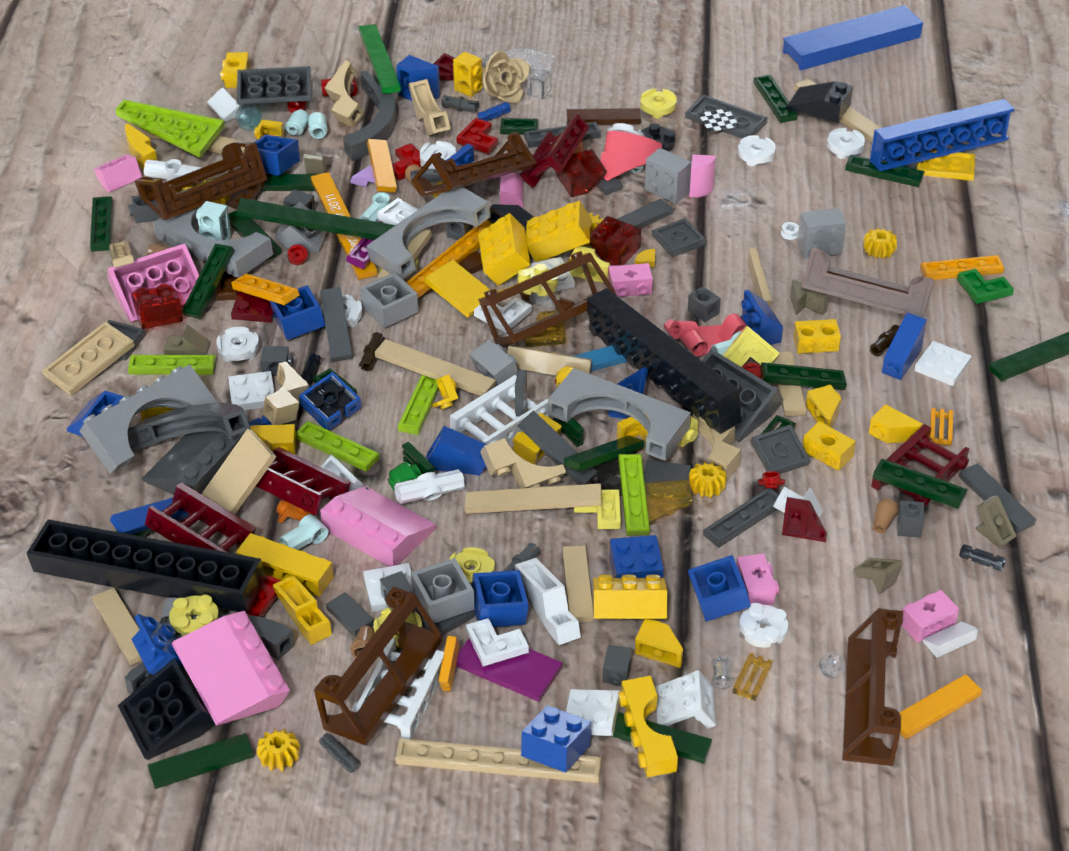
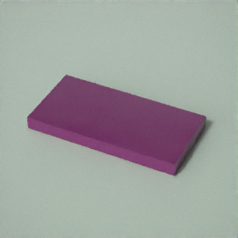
(525, 674)

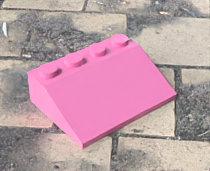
(168, 267)
(375, 525)
(231, 668)

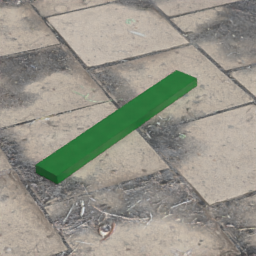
(379, 59)

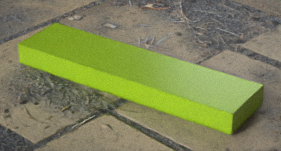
(167, 363)
(419, 406)
(337, 446)
(633, 494)

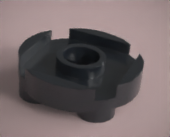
(660, 134)

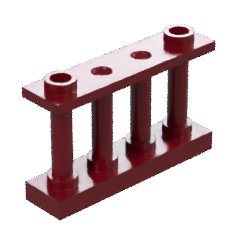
(556, 150)
(910, 451)
(301, 481)
(200, 509)

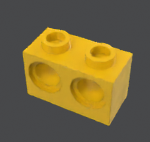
(467, 74)
(816, 336)

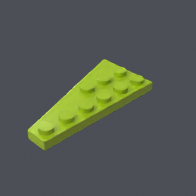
(183, 129)

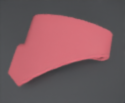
(625, 152)
(700, 338)

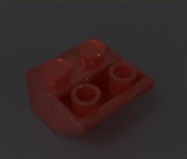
(582, 173)
(615, 241)
(157, 306)

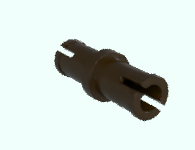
(884, 341)
(369, 351)

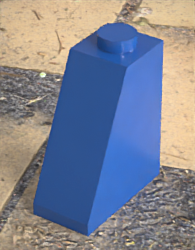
(905, 346)
(456, 451)

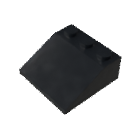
(166, 711)

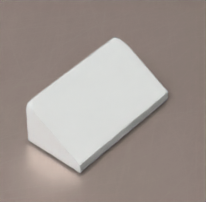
(223, 105)
(335, 466)
(951, 638)

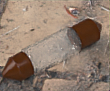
(545, 301)

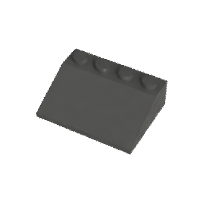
(274, 85)
(756, 396)
(192, 461)

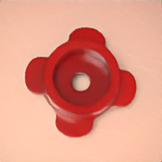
(771, 479)

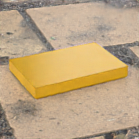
(952, 166)
(457, 287)

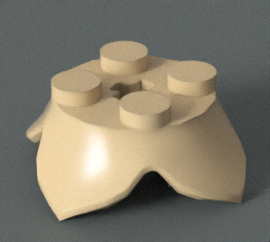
(514, 71)

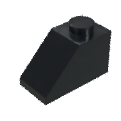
(499, 210)

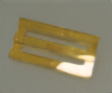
(758, 662)

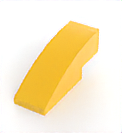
(139, 145)
(303, 609)

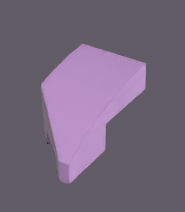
(363, 177)

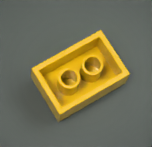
(558, 231)
(503, 249)
(629, 597)

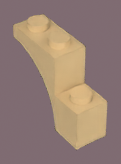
(338, 89)
(427, 108)
(284, 403)
(723, 451)
(501, 458)

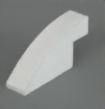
(549, 601)

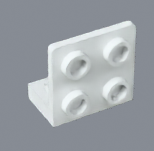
(686, 698)

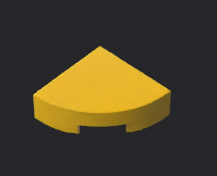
(646, 256)

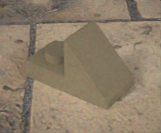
(316, 163)
(807, 298)
(189, 344)
(995, 523)
(882, 571)

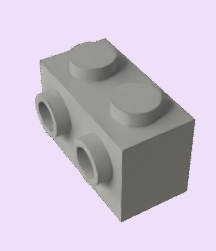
(494, 362)

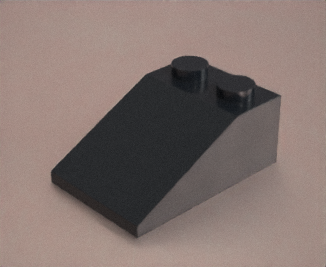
(823, 100)

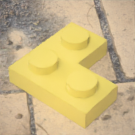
(750, 345)
(608, 513)

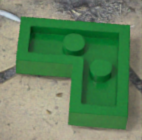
(983, 290)

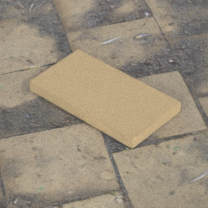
(88, 358)
(240, 472)

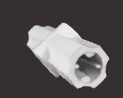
(167, 170)
(429, 486)

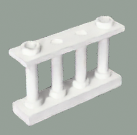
(488, 403)
(415, 704)

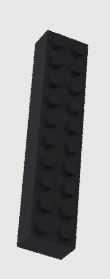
(667, 361)
(146, 565)

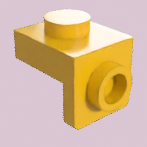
(269, 127)
(447, 389)
(631, 427)

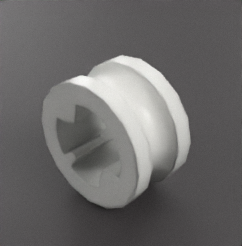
(790, 231)

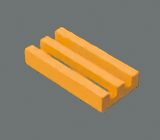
(941, 415)
(449, 663)

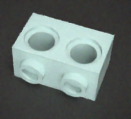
(214, 221)

